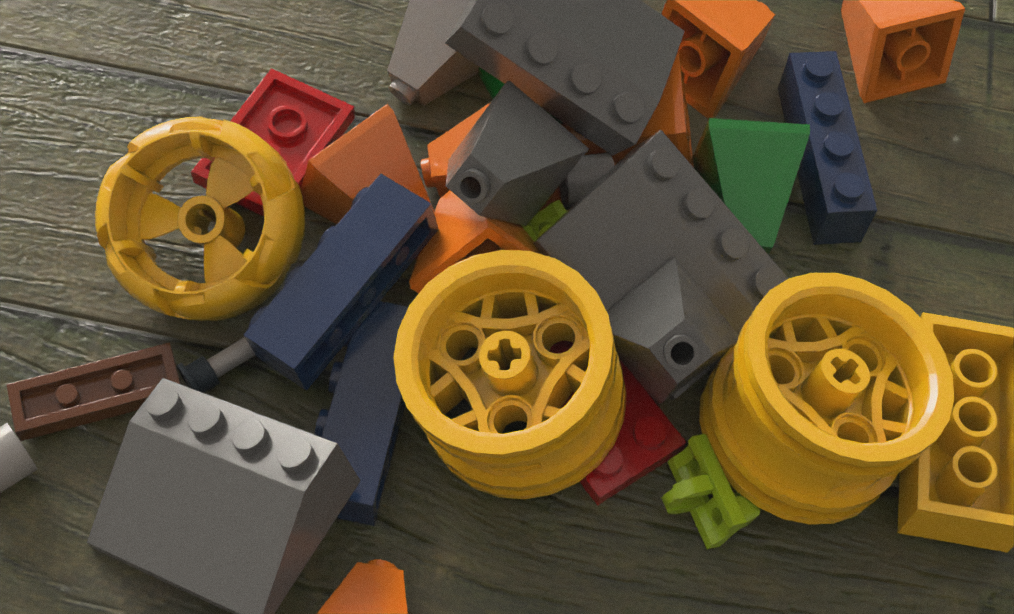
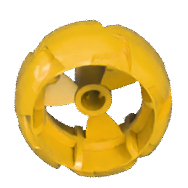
(241, 164)

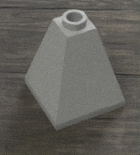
(421, 61)

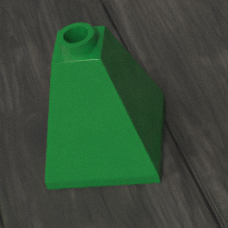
(752, 170)

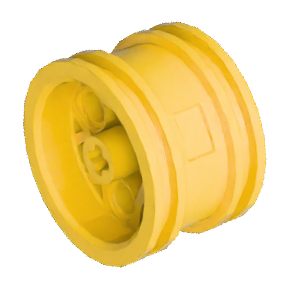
(513, 312)
(825, 398)

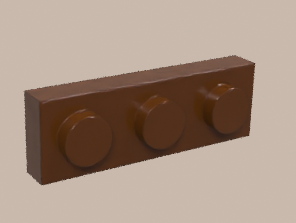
(88, 391)

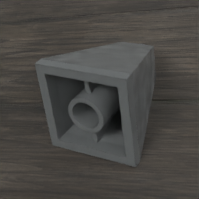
(512, 159)
(668, 331)

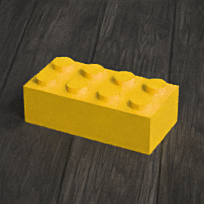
(966, 478)

